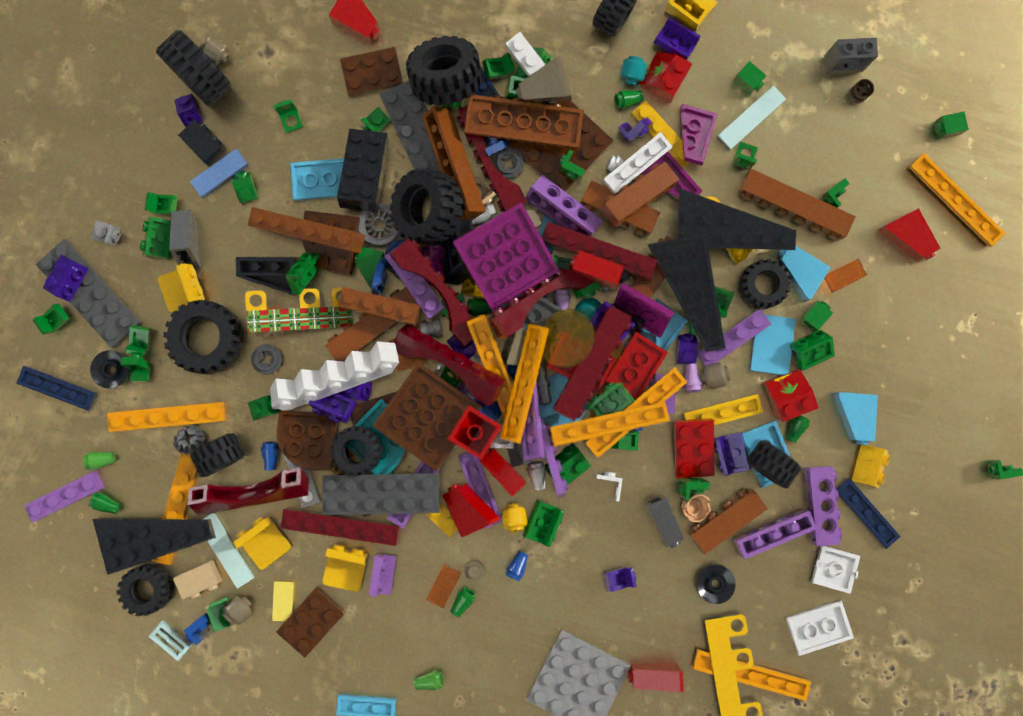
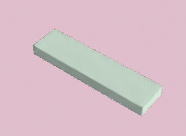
(751, 118)
(229, 554)

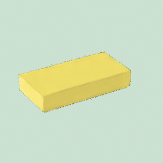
(283, 600)

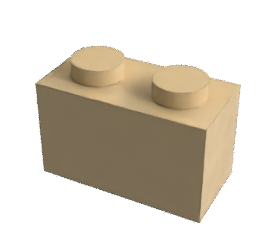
(198, 579)

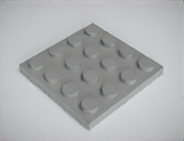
(577, 679)

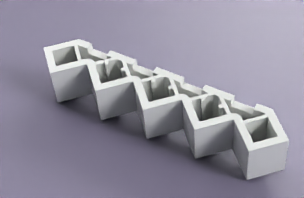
(334, 377)

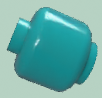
(633, 69)

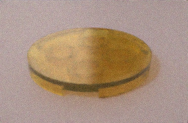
(568, 338)

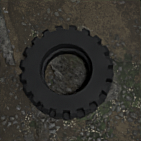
(193, 67)
(444, 70)
(444, 209)
(179, 331)

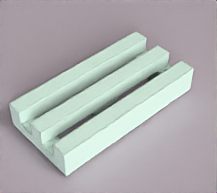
(175, 635)

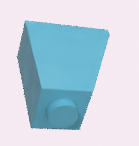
(804, 270)
(858, 415)

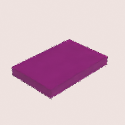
(655, 315)

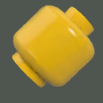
(514, 518)

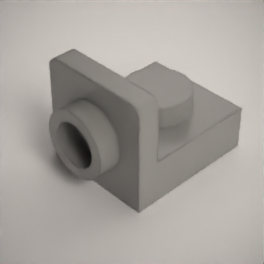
(106, 233)

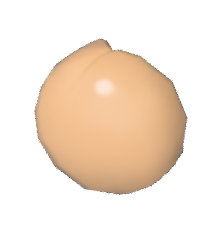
(697, 508)

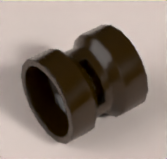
(865, 89)

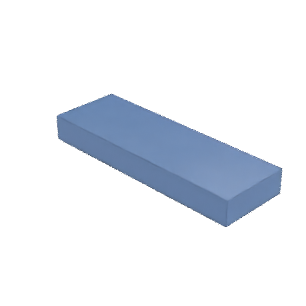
(219, 173)

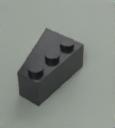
(454, 267)
(266, 271)

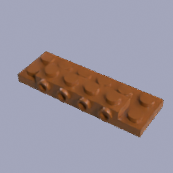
(524, 121)

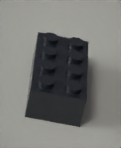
(363, 170)

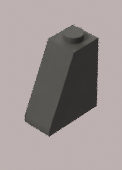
(184, 238)
(664, 521)

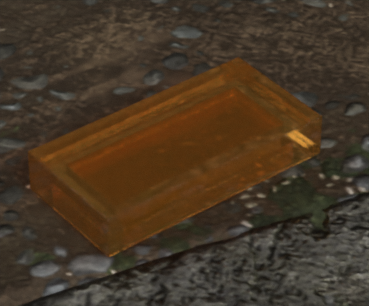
(845, 275)
(443, 586)

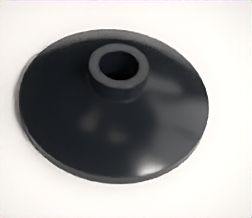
(101, 367)
(721, 592)

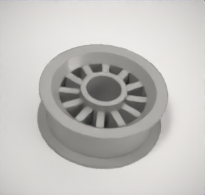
(381, 242)

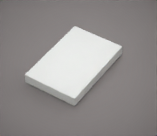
(819, 627)

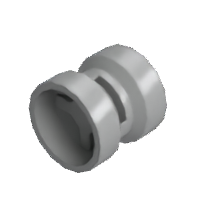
(432, 328)

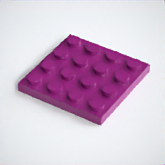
(506, 256)

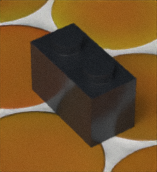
(201, 143)

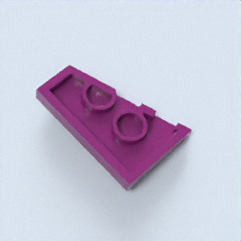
(696, 132)
(685, 181)

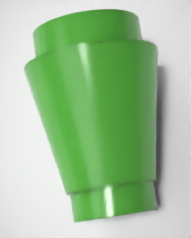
(96, 460)
(429, 681)

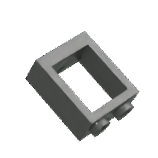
(854, 53)

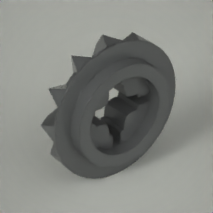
(505, 154)
(258, 355)
(196, 440)

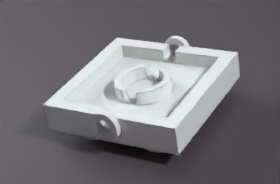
(835, 569)

